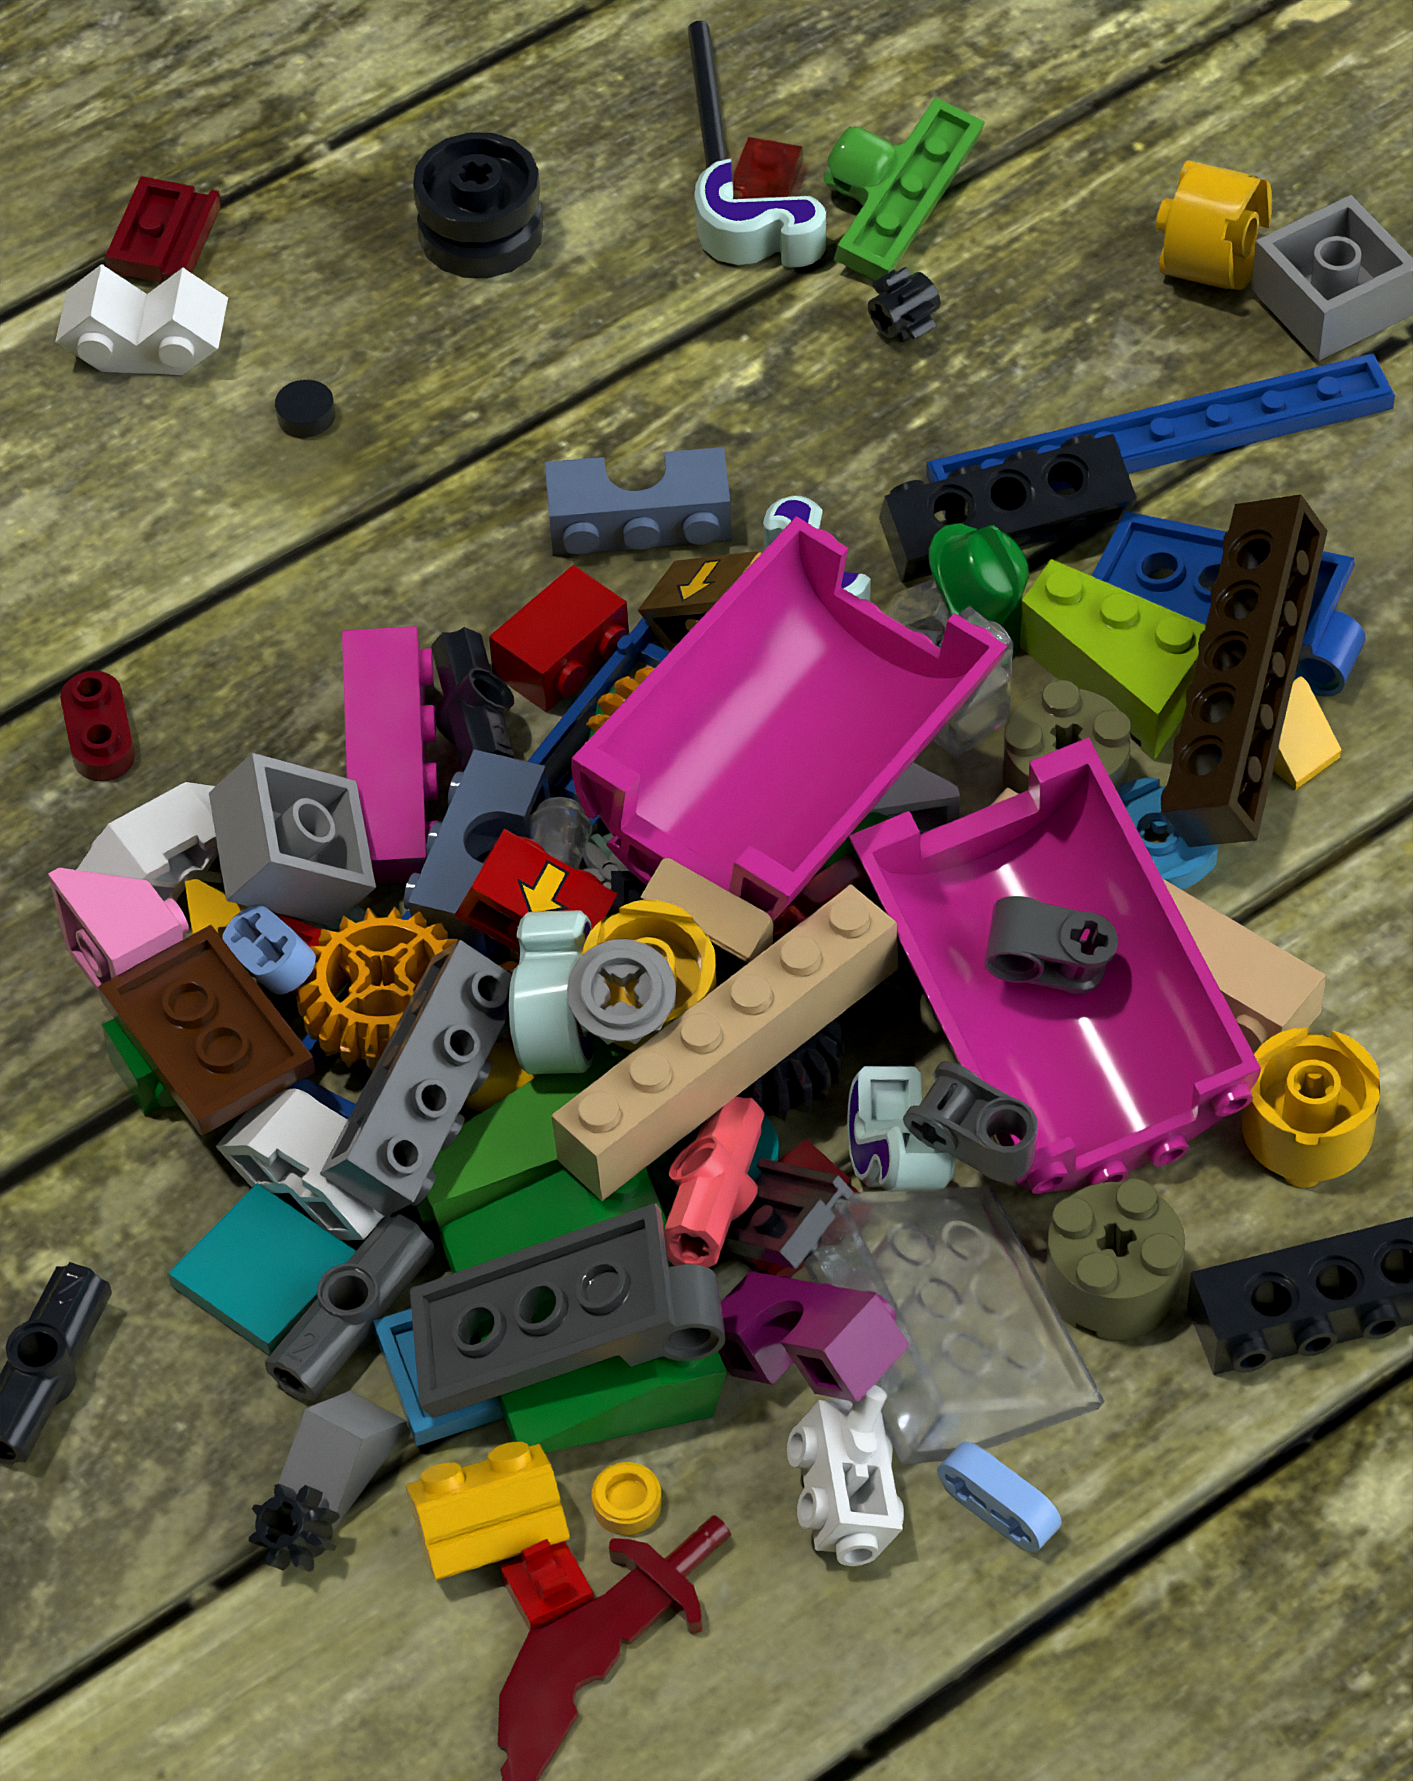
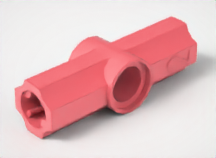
(713, 1183)

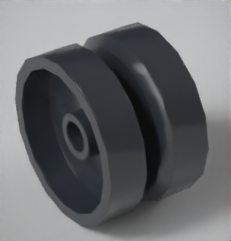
(478, 205)

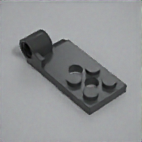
(609, 1302)

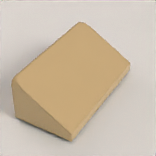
(722, 915)

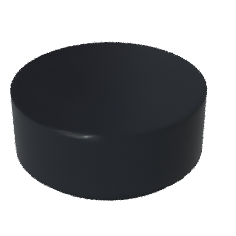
(305, 408)

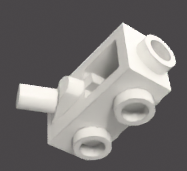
(847, 1478)

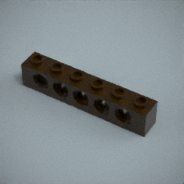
(1244, 672)

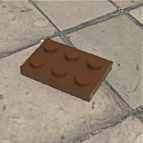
(206, 1029)

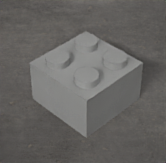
(1334, 277)
(291, 840)

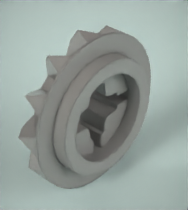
(621, 963)

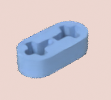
(269, 949)
(999, 1497)

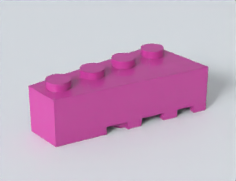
(388, 744)

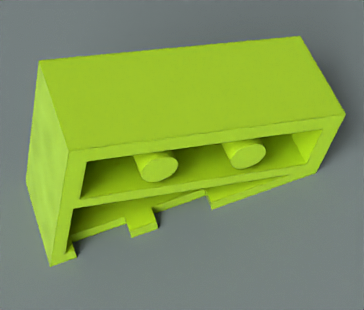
(1113, 647)

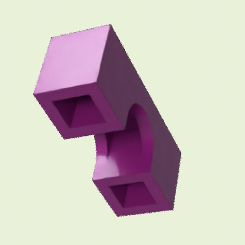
(831, 1334)

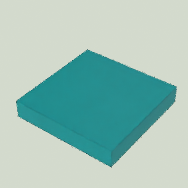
(259, 1267)

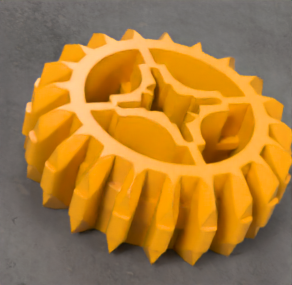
(384, 967)

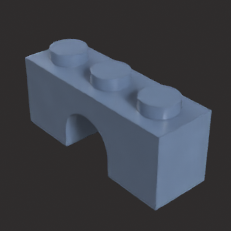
(598, 516)
(482, 802)

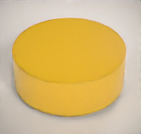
(626, 1498)

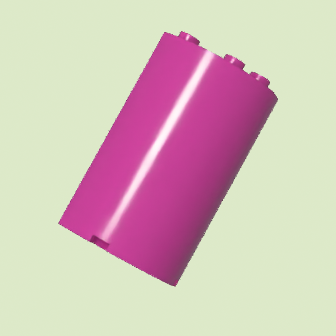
(774, 726)
(1106, 1071)

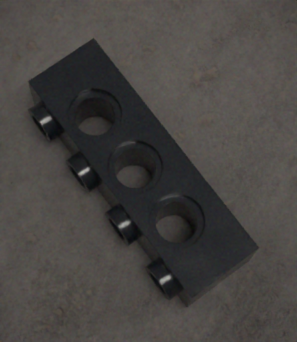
(1043, 516)
(1292, 1282)

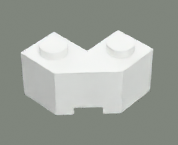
(138, 332)
(161, 842)
(284, 1150)

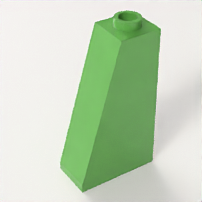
(510, 1143)

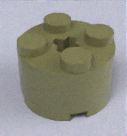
(1058, 719)
(1115, 1259)

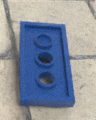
(1194, 553)

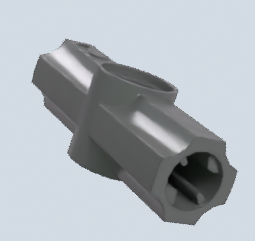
(329, 1335)

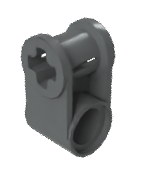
(1044, 945)
(962, 1117)

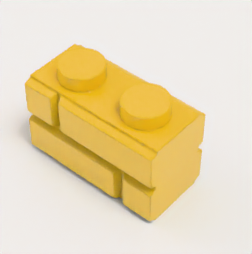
(486, 1509)

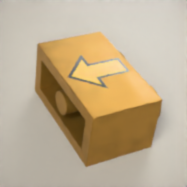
(689, 593)

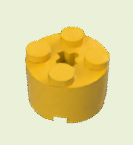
(1213, 225)
(676, 938)
(1312, 1106)

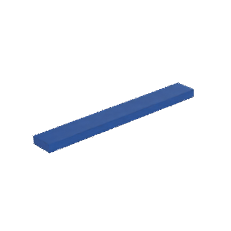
(1210, 420)

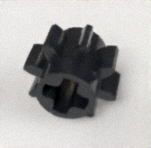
(904, 304)
(275, 1523)

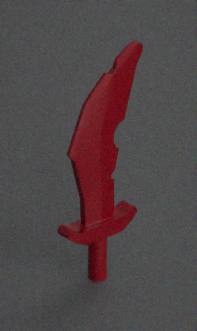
(586, 1644)

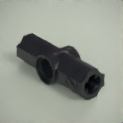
(472, 695)
(53, 1332)

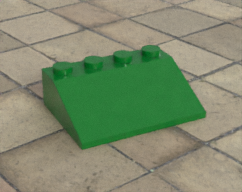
(604, 1397)

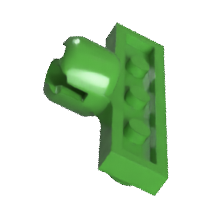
(896, 183)

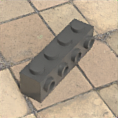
(423, 1081)

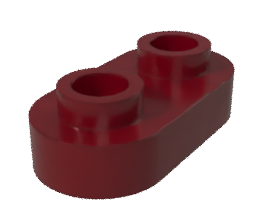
(96, 721)

